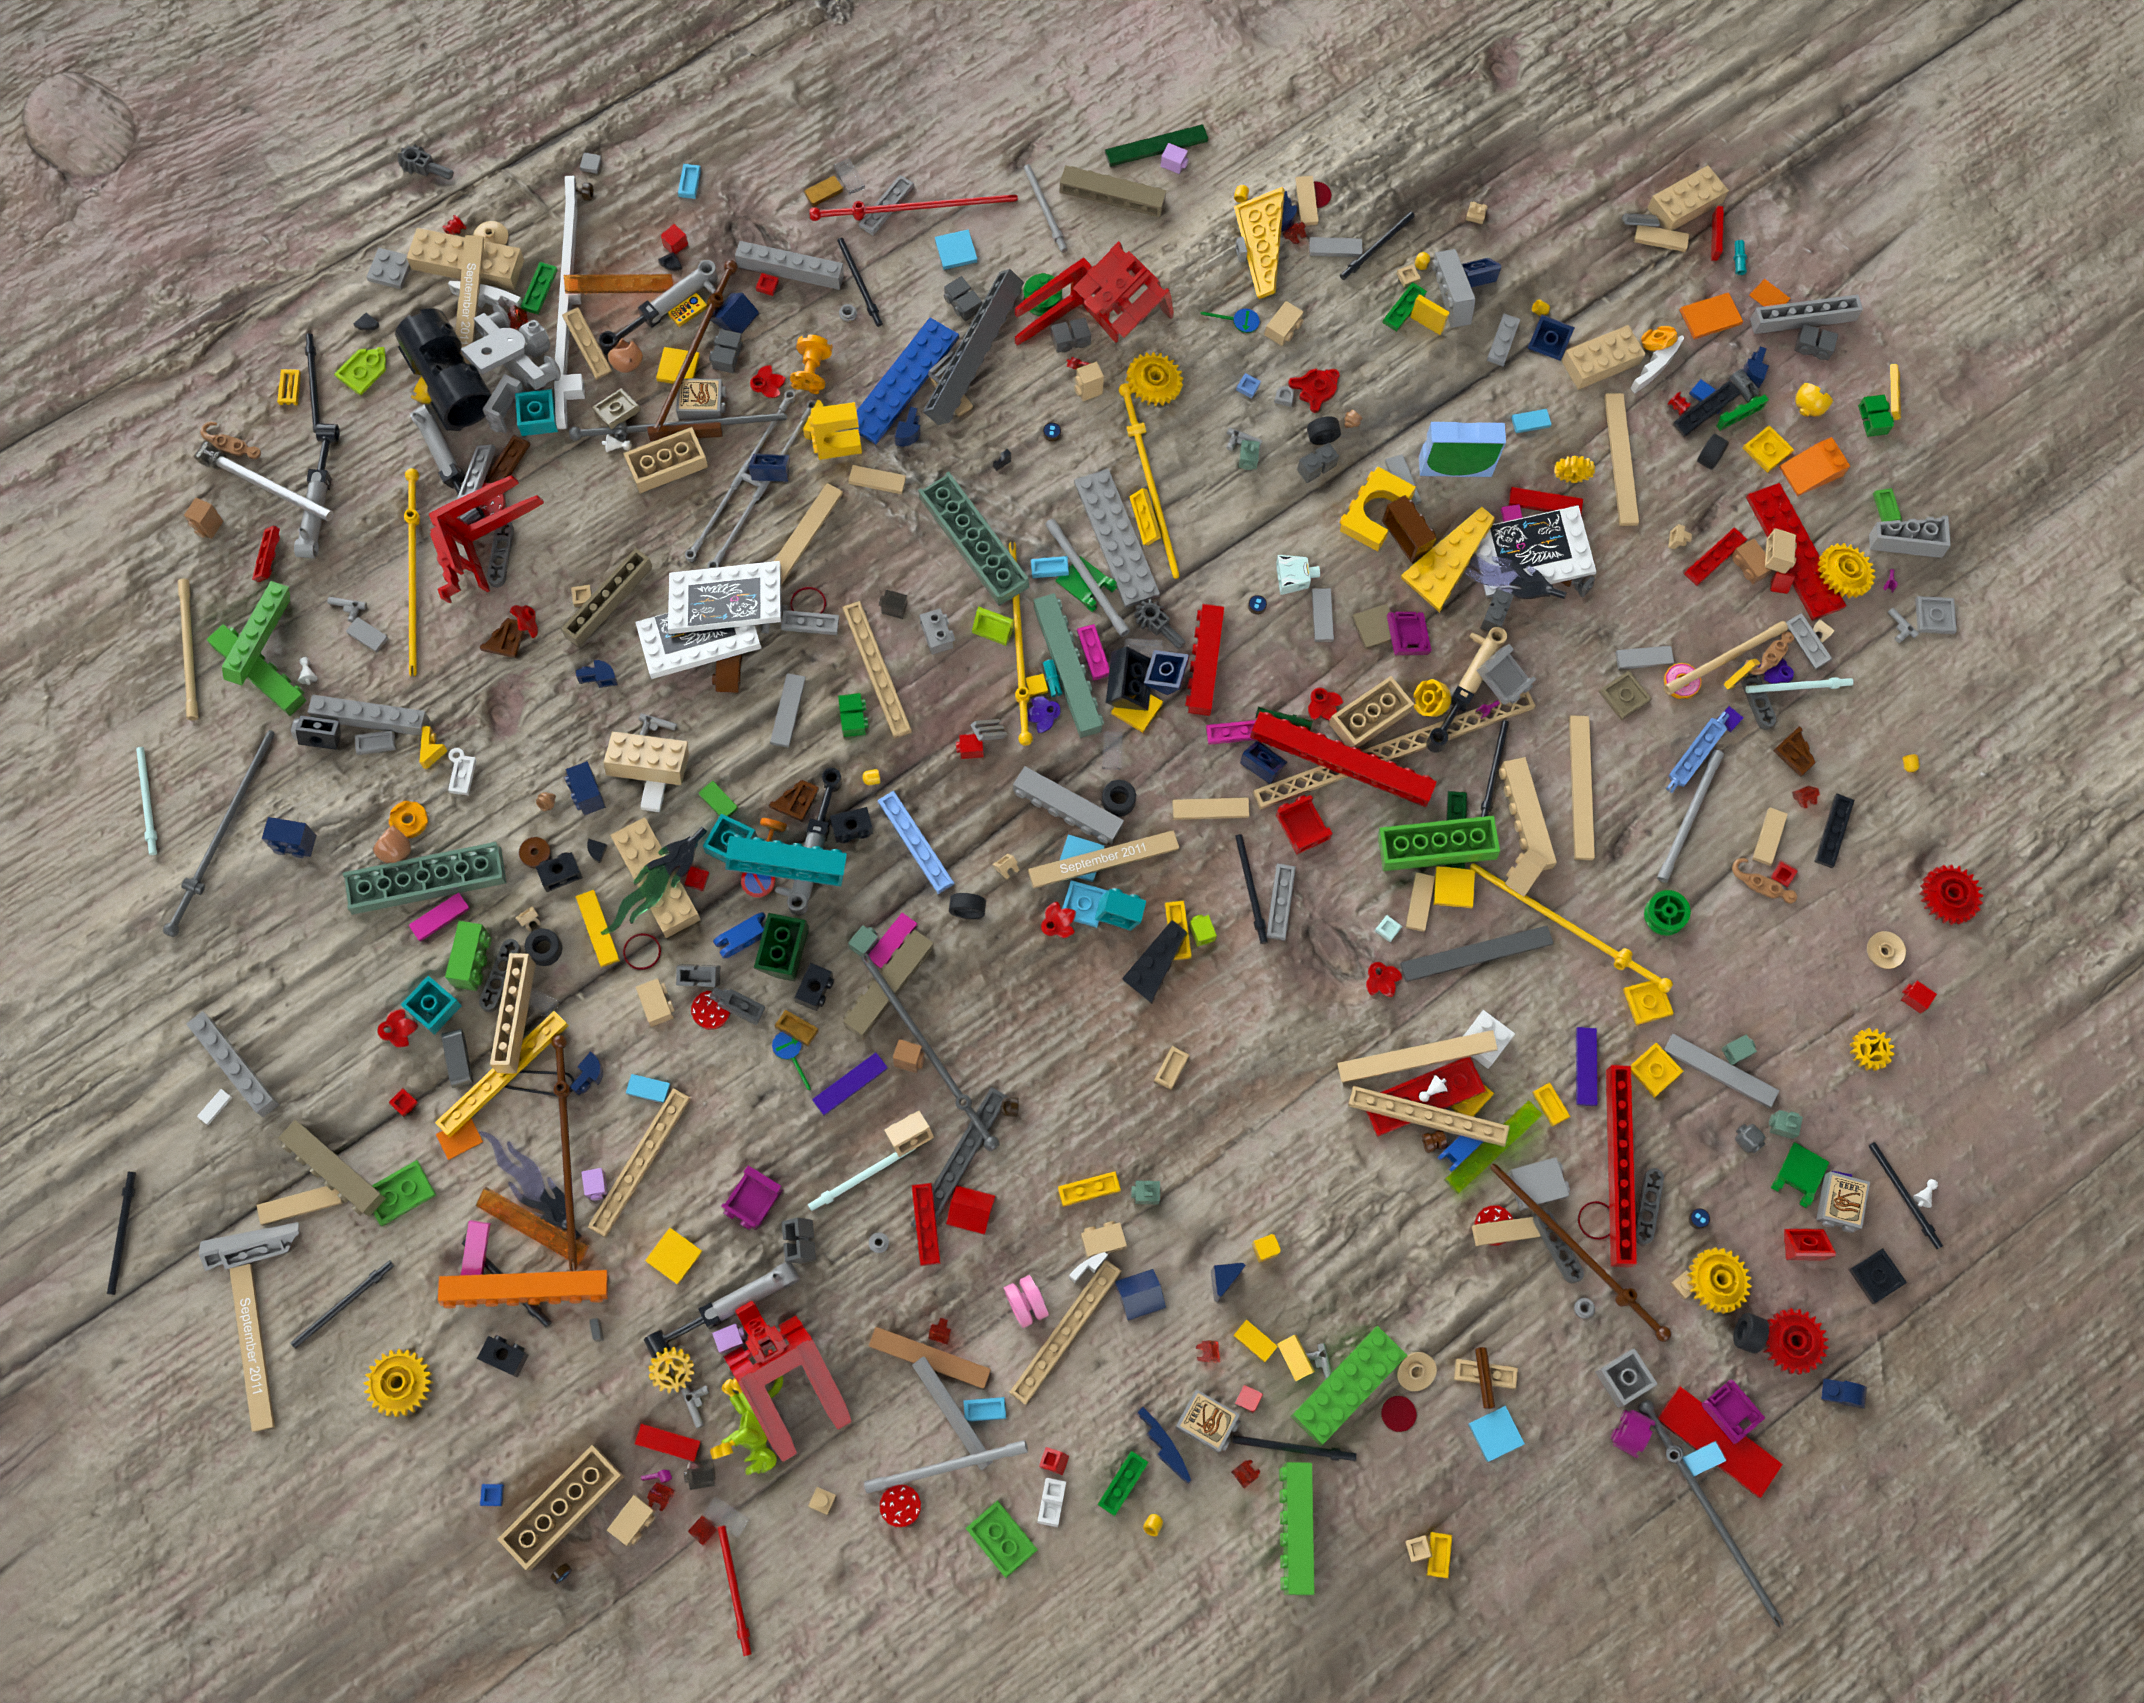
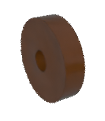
(530, 845)

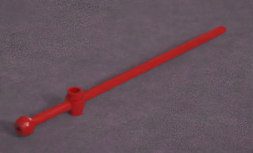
(859, 210)

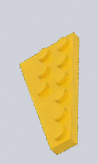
(1261, 227)
(1445, 563)

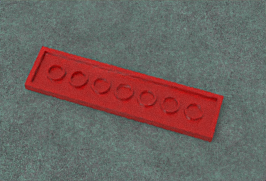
(1776, 511)

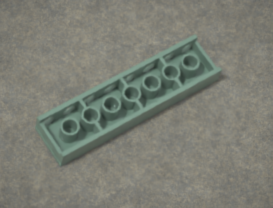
(974, 539)
(424, 878)

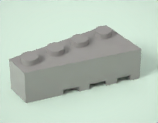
(1454, 287)
(1913, 537)

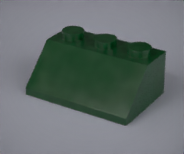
(781, 946)

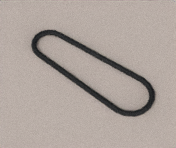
(535, 1091)

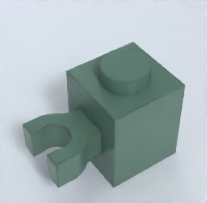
(1249, 454)
(1785, 1124)
(1146, 1192)

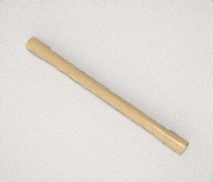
(1679, 683)
(191, 703)

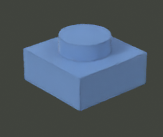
(1248, 385)

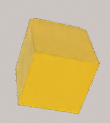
(1266, 1248)

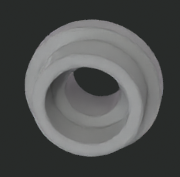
(847, 308)
(878, 1249)
(1590, 1308)

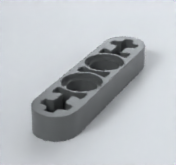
(500, 553)
(1752, 697)
(496, 974)
(1652, 1207)
(1555, 1248)

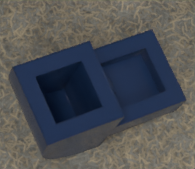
(1289, 213)
(1755, 368)
(909, 431)
(600, 673)
(591, 1071)
(1844, 1392)

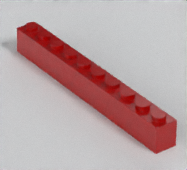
(1343, 759)
(1621, 1166)

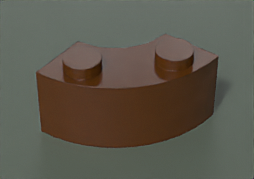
(728, 674)

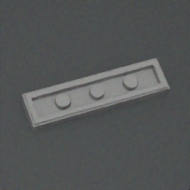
(894, 195)
(477, 469)
(788, 710)
(1280, 902)

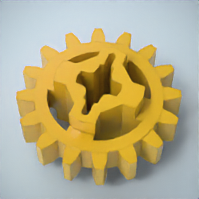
(1574, 469)
(1862, 1049)
(662, 1373)

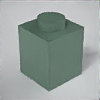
(864, 941)
(1739, 1049)

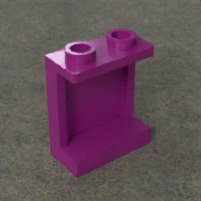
(752, 1199)

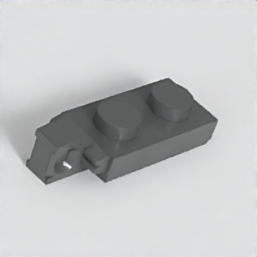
(738, 1004)

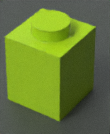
(1202, 930)

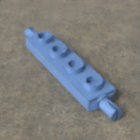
(1697, 752)

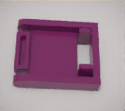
(1408, 631)
(1729, 1407)

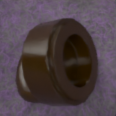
(586, 191)
(1014, 1106)

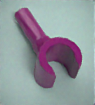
(1891, 583)
(1486, 709)
(663, 1475)

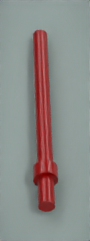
(742, 1632)

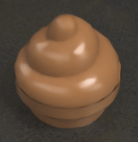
(1352, 419)
(546, 801)

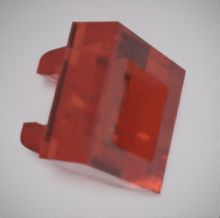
(1295, 230)
(517, 316)
(1806, 793)
(940, 1332)
(1210, 1351)
(1245, 1473)
(661, 1495)
(702, 1530)

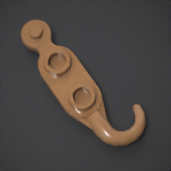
(229, 444)
(1774, 653)
(1763, 884)

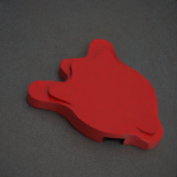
(1316, 387)

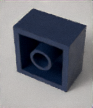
(584, 788)
(289, 837)

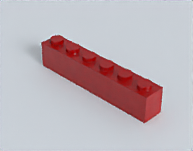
(1206, 659)

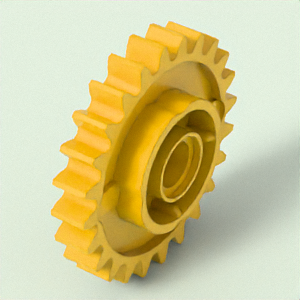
(1141, 375)
(1846, 570)
(1734, 1284)
(412, 1389)

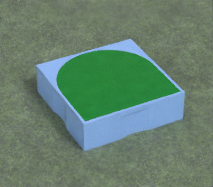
(1462, 449)

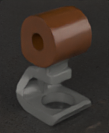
(1582, 588)

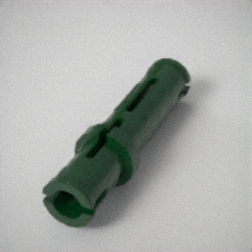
(1297, 721)

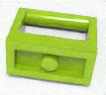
(992, 626)

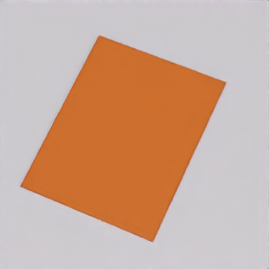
(1768, 294)
(461, 1141)

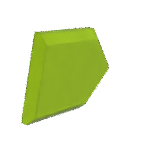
(362, 369)

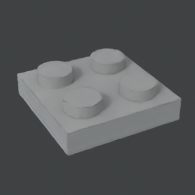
(389, 268)

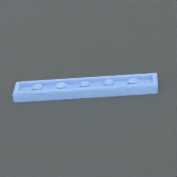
(915, 842)

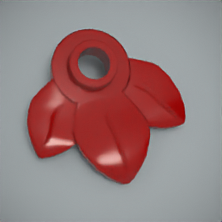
(1075, 363)
(769, 381)
(526, 619)
(1324, 707)
(1060, 918)
(1385, 981)
(400, 1028)

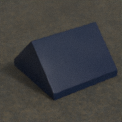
(1481, 271)
(735, 313)
(1551, 337)
(769, 467)
(1166, 671)
(1262, 762)
(1223, 1277)
(1140, 1294)

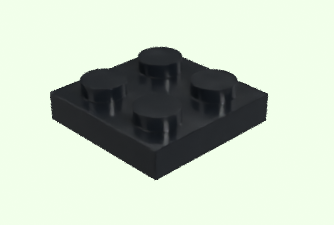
(1877, 1276)

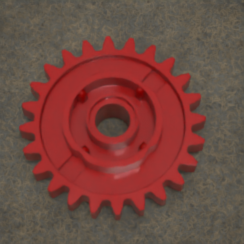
(1936, 894)
(1809, 1339)

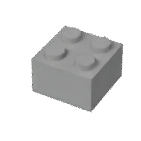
(1626, 1378)

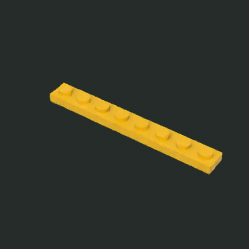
(493, 1082)

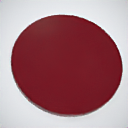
(1322, 194)
(1398, 1413)

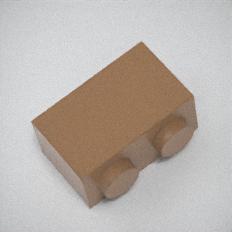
(203, 518)
(1751, 561)
(908, 1056)

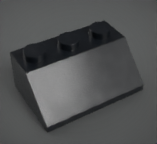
(1127, 679)

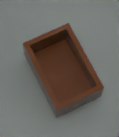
(1409, 528)

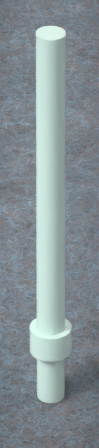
(1832, 683)
(150, 834)
(827, 1197)

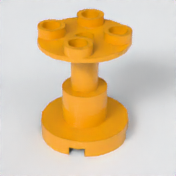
(813, 349)

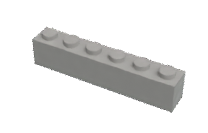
(789, 265)
(1808, 312)
(369, 715)
(1068, 806)
(232, 1064)

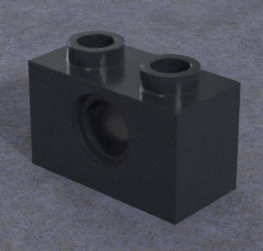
(318, 732)
(842, 820)
(569, 874)
(814, 975)
(512, 1364)

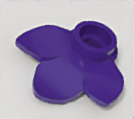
(1779, 673)
(1040, 715)

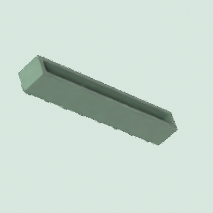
(1067, 665)

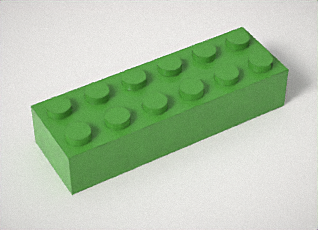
(1438, 843)
(1348, 1386)
(1297, 1529)

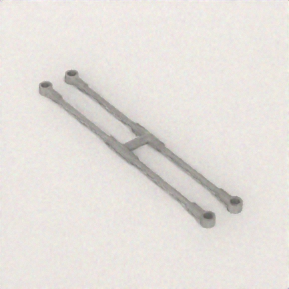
(762, 485)

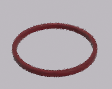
(811, 588)
(642, 968)
(1596, 1238)

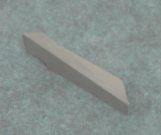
(247, 1246)

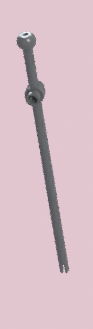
(622, 429)
(194, 885)
(990, 1142)
(1647, 1408)

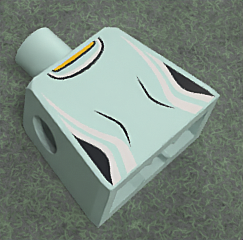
(1294, 573)

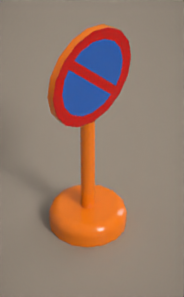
(756, 884)

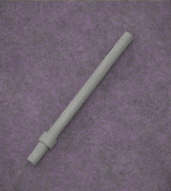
(1056, 233)

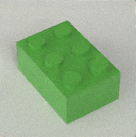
(468, 956)

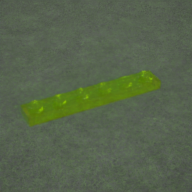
(1488, 1152)

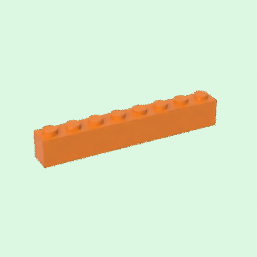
(522, 1288)

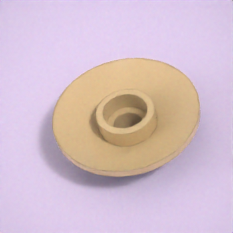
(498, 232)
(1891, 944)
(1421, 1376)

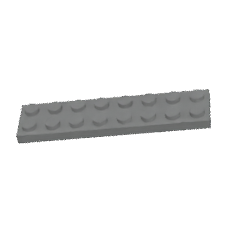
(1116, 538)

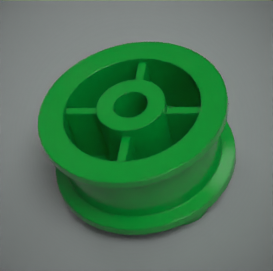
(1035, 283)
(1663, 922)

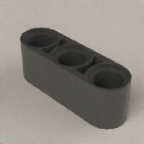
(457, 1058)

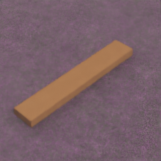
(940, 1361)

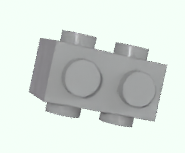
(936, 631)

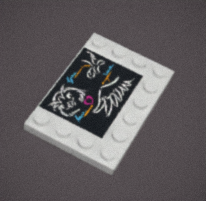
(1546, 541)
(724, 597)
(681, 651)

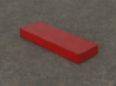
(1717, 233)
(667, 1442)

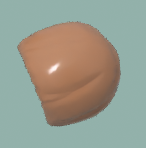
(625, 357)
(392, 846)

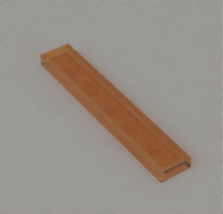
(617, 283)
(528, 1224)

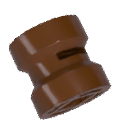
(1434, 1141)

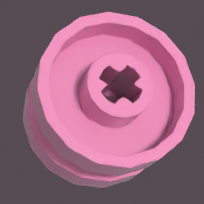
(1027, 1300)

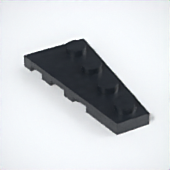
(1151, 968)

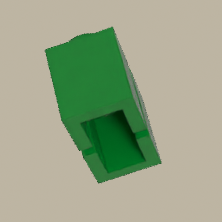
(1876, 410)
(852, 716)

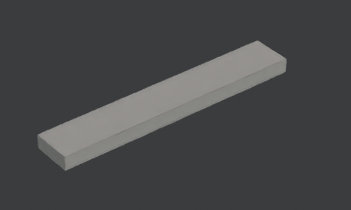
(1721, 1071)
(949, 1408)

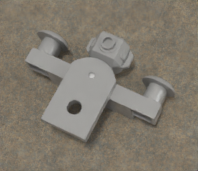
(511, 349)

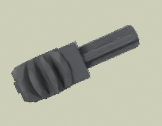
(417, 160)
(1158, 623)

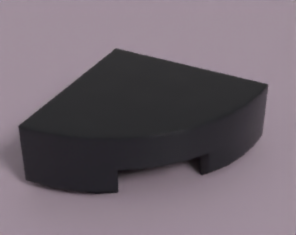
(670, 262)
(366, 322)
(1004, 460)
(596, 849)

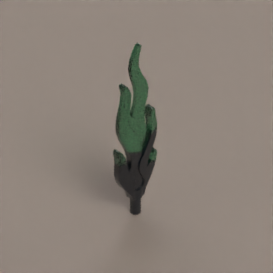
(660, 870)

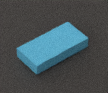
(689, 181)
(1531, 421)
(1049, 567)
(648, 1088)
(984, 1409)
(1704, 1458)

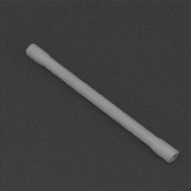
(1116, 620)
(1668, 865)
(1007, 1451)

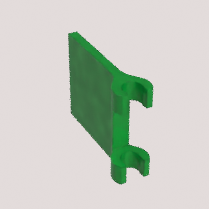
(1078, 588)
(1801, 1171)

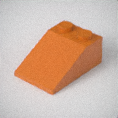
(1815, 467)

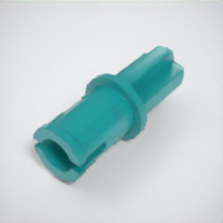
(1740, 257)
(1052, 678)

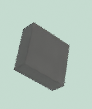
(596, 1330)

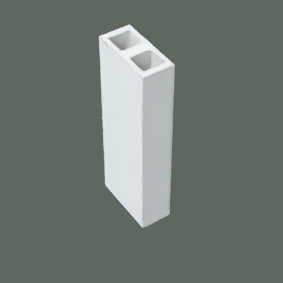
(214, 1107)

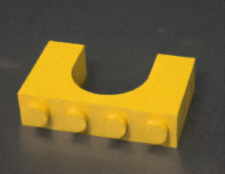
(830, 419)
(1379, 485)

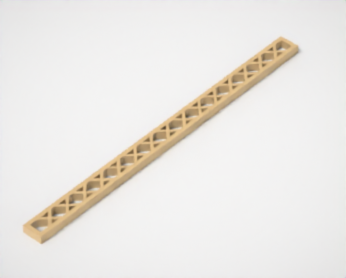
(1389, 745)

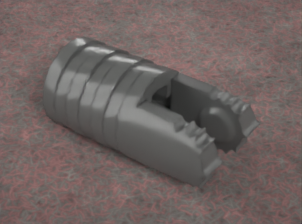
(1744, 385)

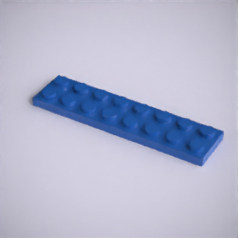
(904, 379)

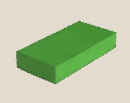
(1887, 505)
(718, 800)

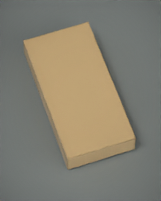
(1171, 1068)

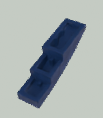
(1168, 1451)

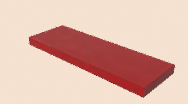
(1461, 1084)
(1744, 1460)

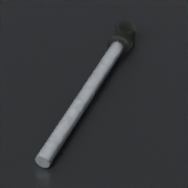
(210, 455)

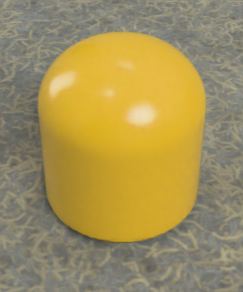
(1241, 193)
(1422, 261)
(1540, 308)
(1911, 762)
(871, 777)
(1154, 1522)

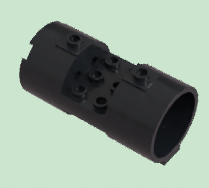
(434, 353)

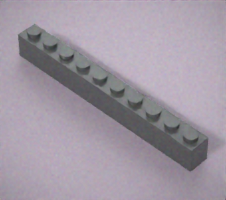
(973, 347)

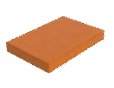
(1711, 315)

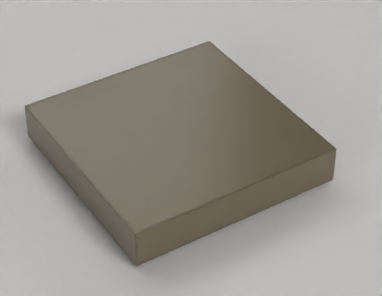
(616, 408)
(1373, 626)
(1625, 695)

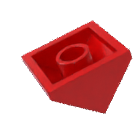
(970, 1210)
(1808, 1245)

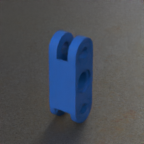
(740, 936)
(1460, 1150)

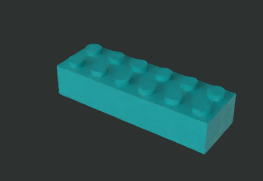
(785, 860)

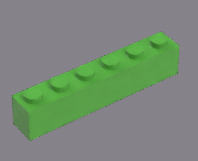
(256, 633)
(262, 675)

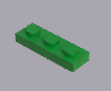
(539, 288)
(1403, 307)
(1741, 412)
(1122, 1483)

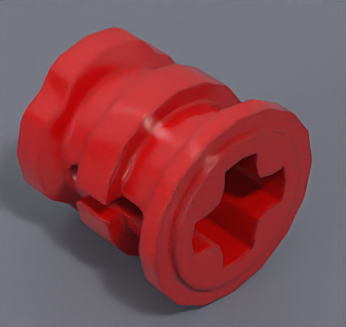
(454, 226)
(1679, 403)

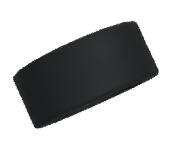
(967, 906)

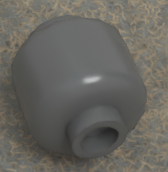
(1750, 1138)

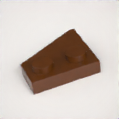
(505, 639)
(1796, 752)
(796, 801)

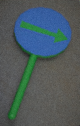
(1244, 319)
(788, 1048)

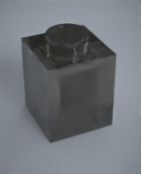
(893, 604)
(700, 1474)

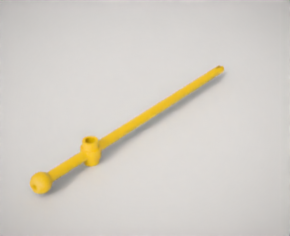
(1136, 430)
(412, 519)
(1022, 694)
(1621, 958)

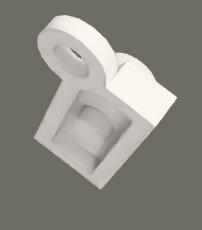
(462, 772)

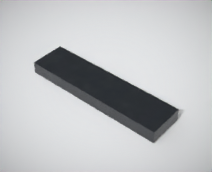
(1706, 408)
(1834, 831)

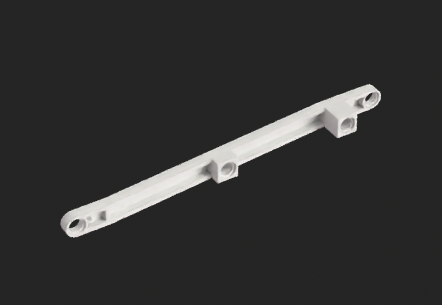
(572, 385)

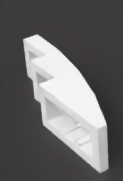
(490, 295)
(1658, 362)

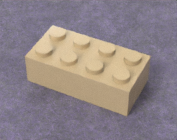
(1688, 199)
(1603, 357)
(665, 460)
(1371, 713)
(646, 758)

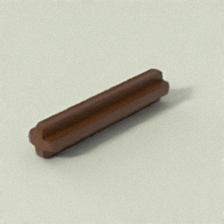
(1485, 1378)

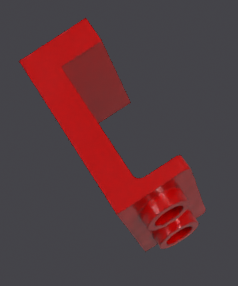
(1302, 824)

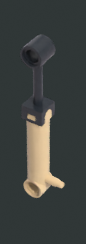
(1468, 685)

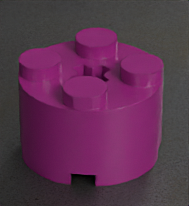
(1632, 1433)

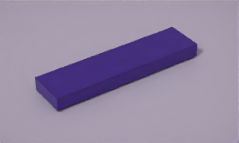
(1586, 1066)
(849, 1084)

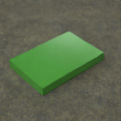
(403, 1192)
(1001, 1539)

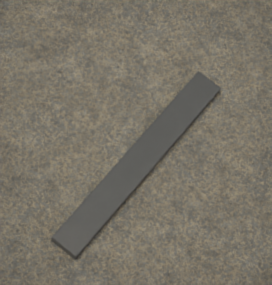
(1476, 953)
(964, 1152)

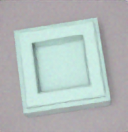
(1388, 928)

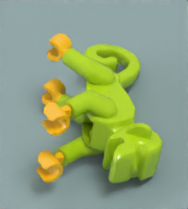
(750, 1431)

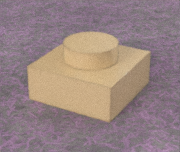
(1408, 275)
(581, 595)
(1681, 1286)
(822, 1500)
(1419, 1549)

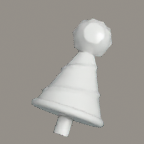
(612, 444)
(306, 675)
(1435, 1087)
(1924, 1197)

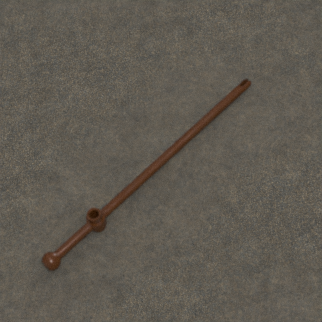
(713, 302)
(559, 1043)
(1625, 1297)

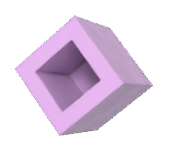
(1174, 158)
(594, 1184)
(729, 1338)

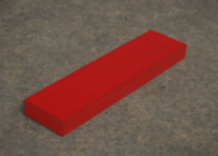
(1542, 500)
(1715, 556)
(926, 1224)

